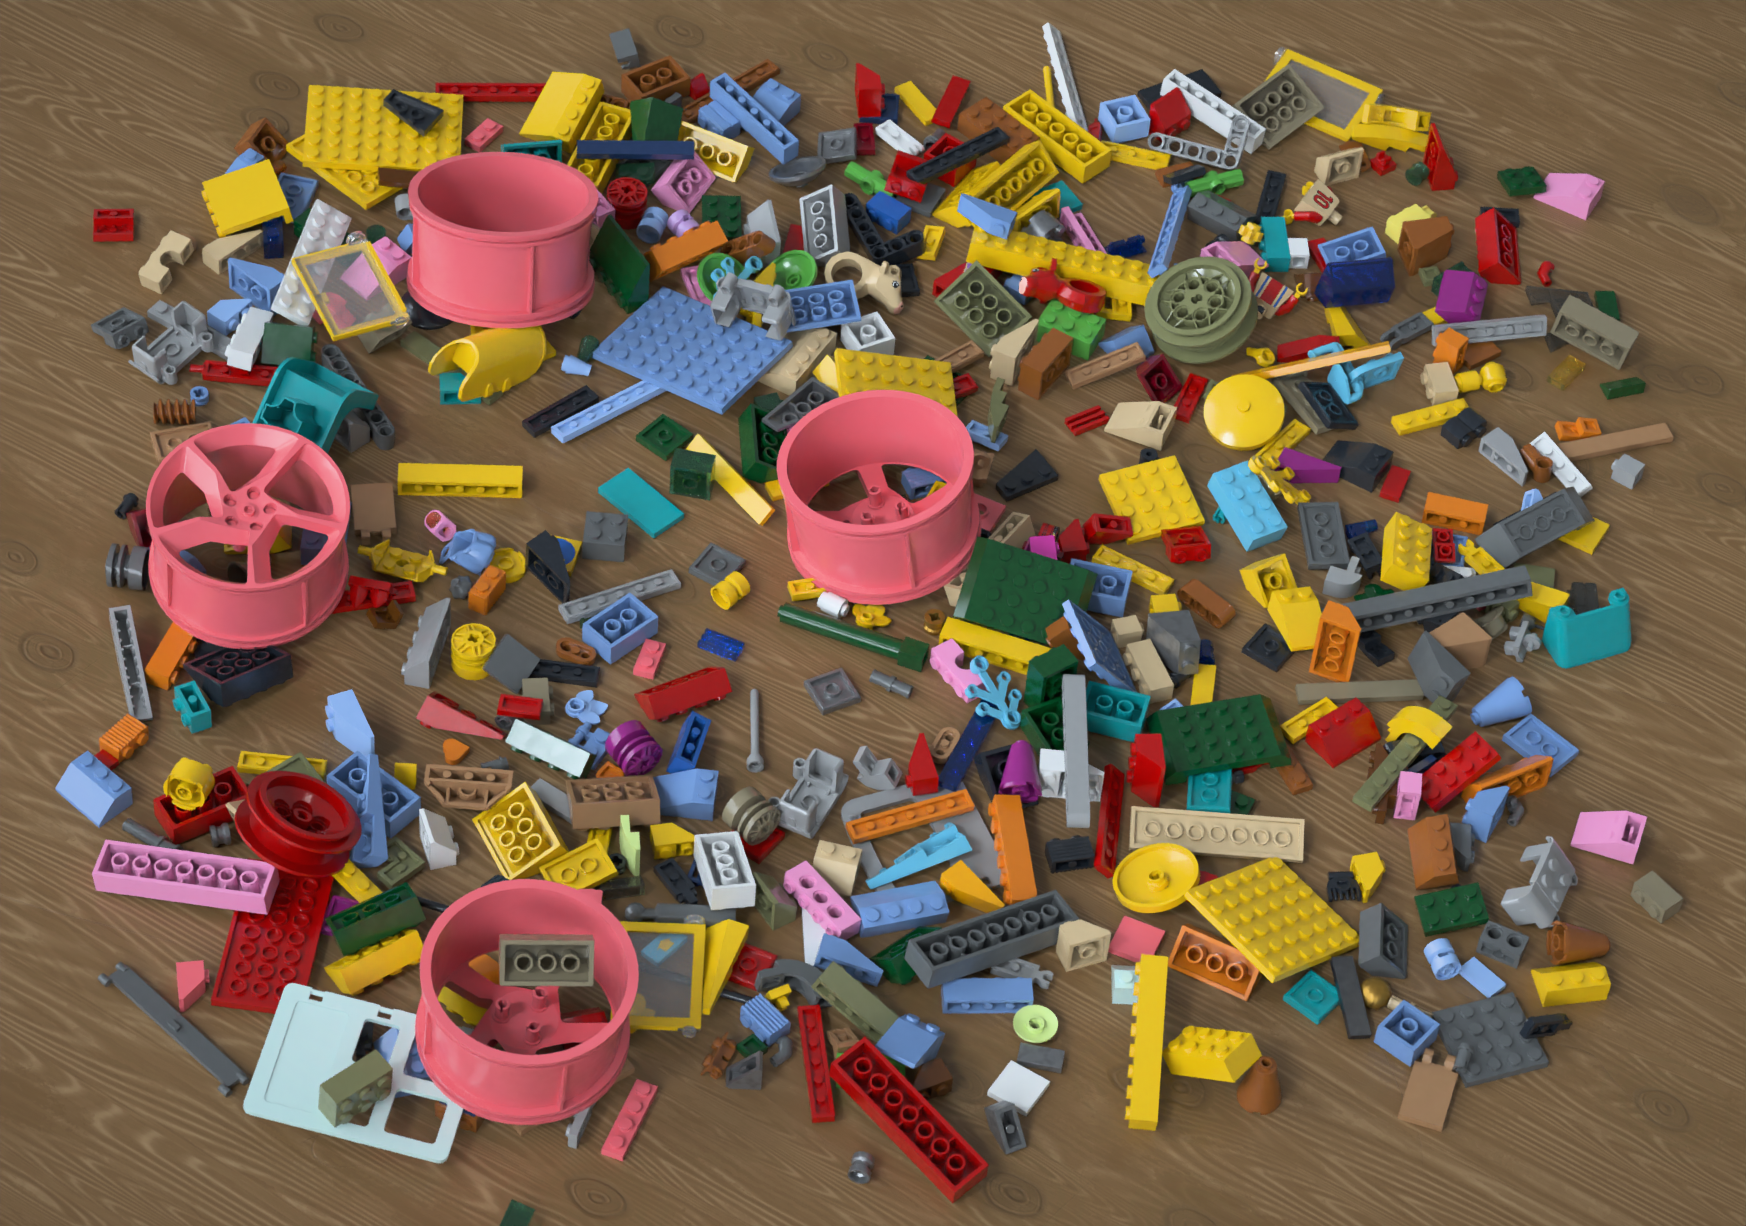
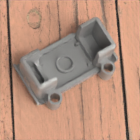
(755, 297)
(174, 346)
(814, 795)
(1547, 889)

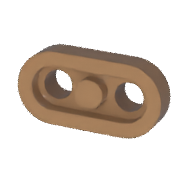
(941, 747)

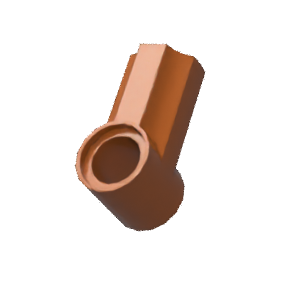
(1538, 464)

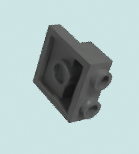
(121, 328)

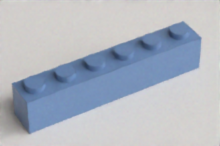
(754, 118)

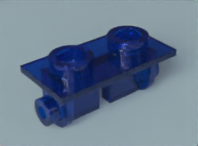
(1130, 248)

